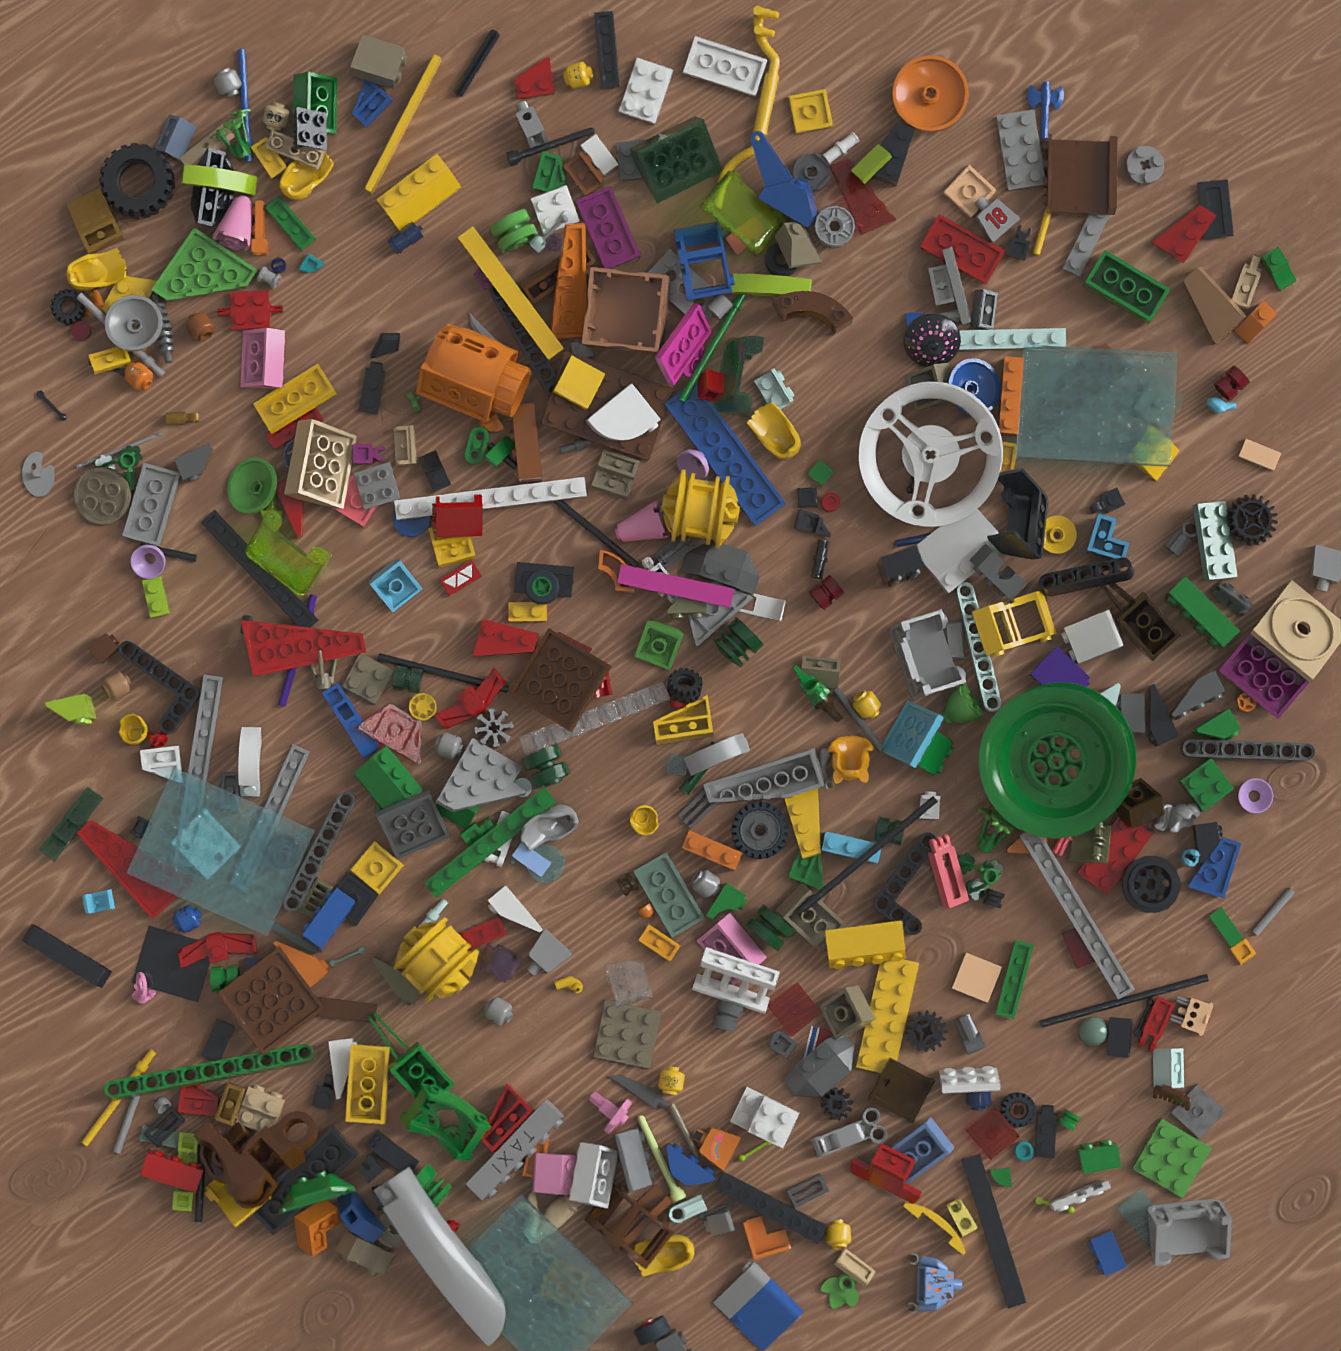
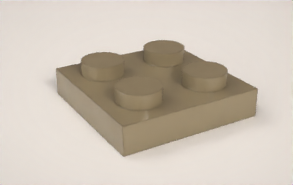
(368, 678)

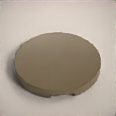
(102, 495)

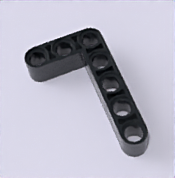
(165, 680)
(902, 882)

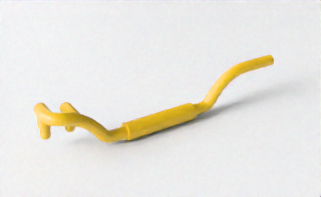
(769, 86)

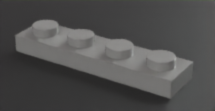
(1085, 244)

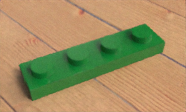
(1014, 979)

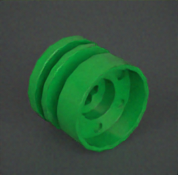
(432, 1188)

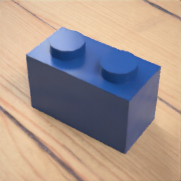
(1107, 1253)

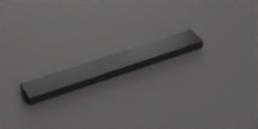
(275, 589)
(994, 1231)

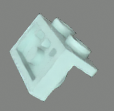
(774, 390)

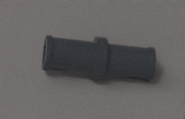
(820, 559)

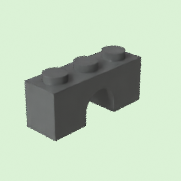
(1006, 581)

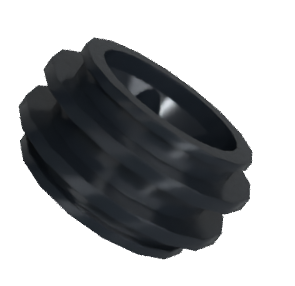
(1167, 872)

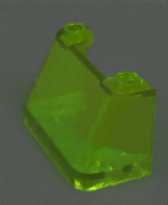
(743, 212)
(285, 559)

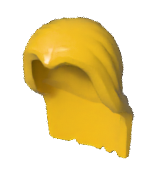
(301, 178)
(96, 270)
(775, 431)
(673, 1255)

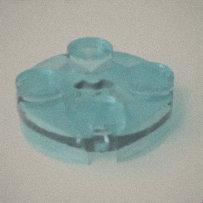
(557, 863)

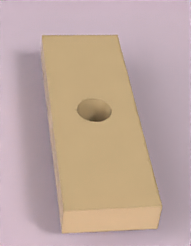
(283, 145)
(195, 154)

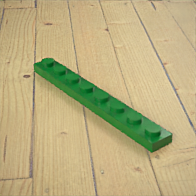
(489, 843)

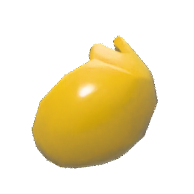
(133, 729)
(644, 820)

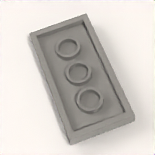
(1020, 150)
(151, 504)

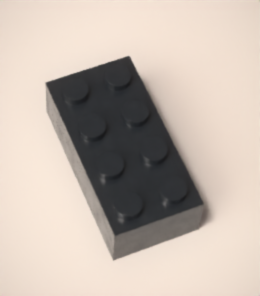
(900, 565)

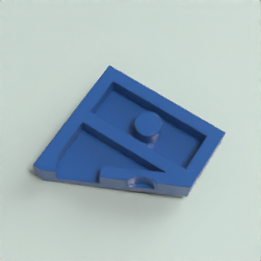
(370, 103)

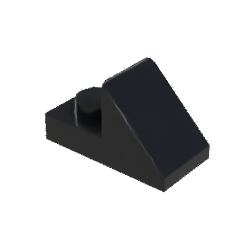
(434, 471)

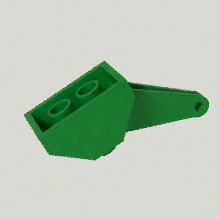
(415, 1065)

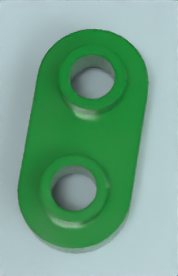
(477, 445)

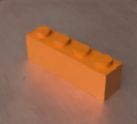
(1010, 395)

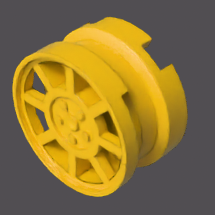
(422, 707)

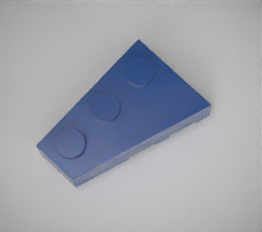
(327, 919)

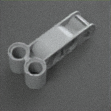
(848, 1135)

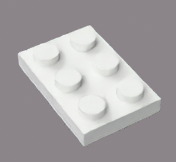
(646, 91)
(969, 1079)

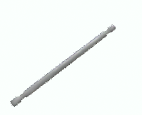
(121, 449)

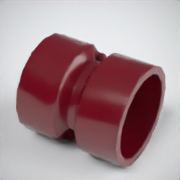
(1236, 378)
(826, 592)

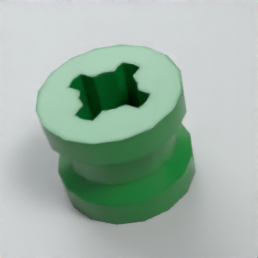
(1068, 1119)

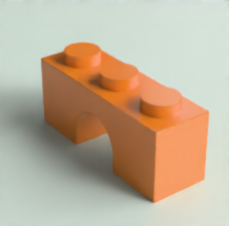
(712, 850)

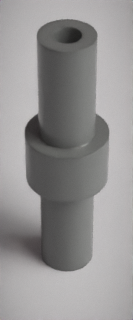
(577, 444)

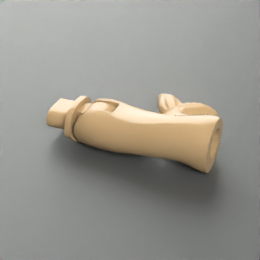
(559, 1210)

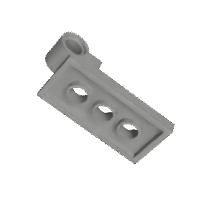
(714, 305)

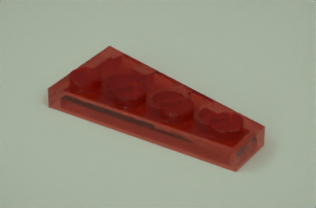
(860, 198)

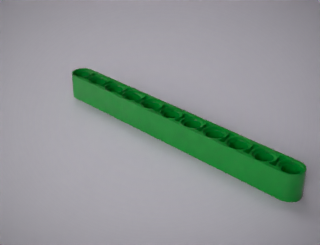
(199, 1070)

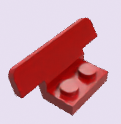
(888, 1171)

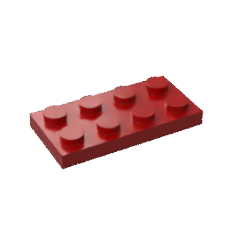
(972, 253)
(1123, 849)

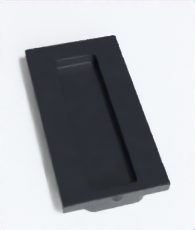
(1216, 198)
(563, 573)

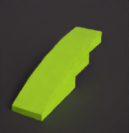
(768, 284)

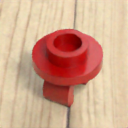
(157, 740)

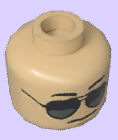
(276, 116)

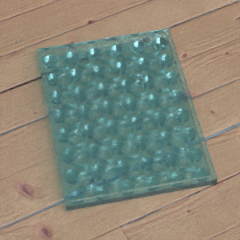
(1097, 405)
(220, 851)
(546, 1283)

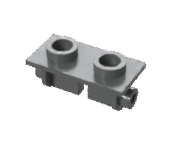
(674, 551)
(1239, 601)

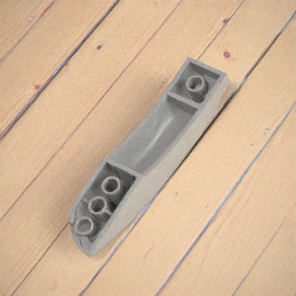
(443, 1255)

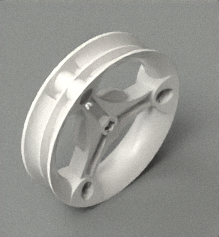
(930, 469)

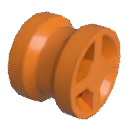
(1247, 700)

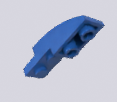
(350, 720)

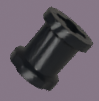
(139, 827)

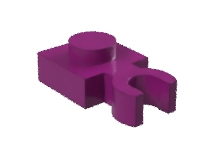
(364, 454)

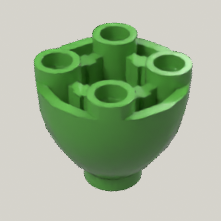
(962, 706)

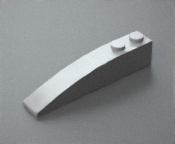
(770, 780)

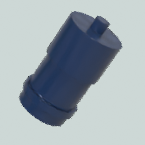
(407, 236)

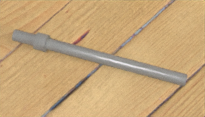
(147, 360)

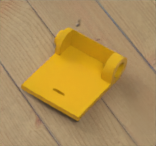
(234, 1212)

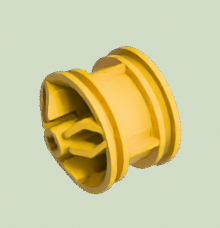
(700, 508)
(436, 960)

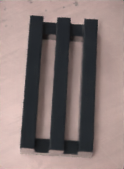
(176, 1115)

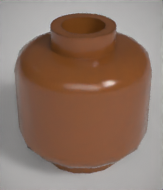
(200, 326)

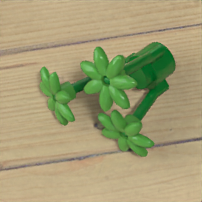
(988, 841)

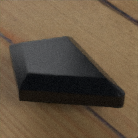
(386, 344)

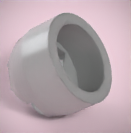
(162, 1105)

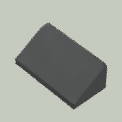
(984, 309)

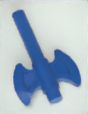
(1046, 98)

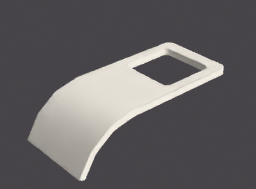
(766, 607)

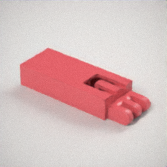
(949, 877)

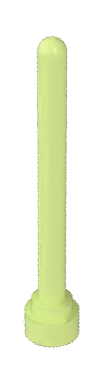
(676, 1193)

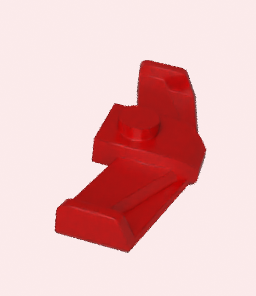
(472, 701)
(216, 947)

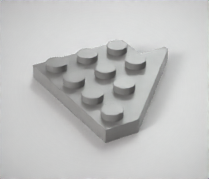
(480, 779)

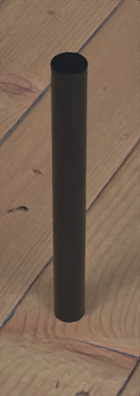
(200, 1192)

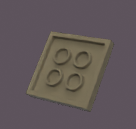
(627, 1034)

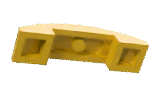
(954, 1240)

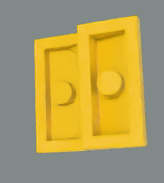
(579, 382)
(451, 549)

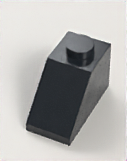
(1206, 838)

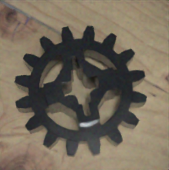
(915, 1026)

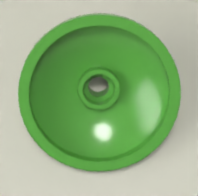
(245, 484)

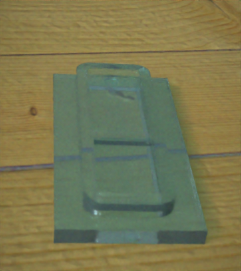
(1136, 1213)

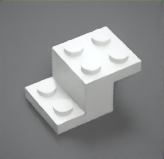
(764, 1117)

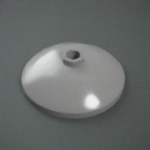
(129, 312)

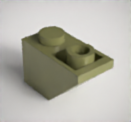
(687, 607)

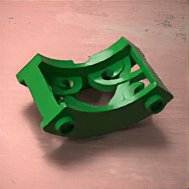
(444, 1100)

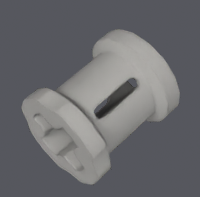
(269, 278)

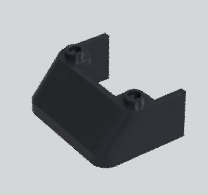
(1026, 516)

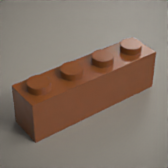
(526, 444)

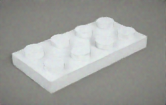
(725, 66)

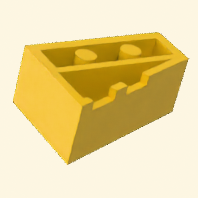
(685, 724)

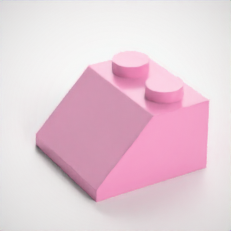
(553, 1173)

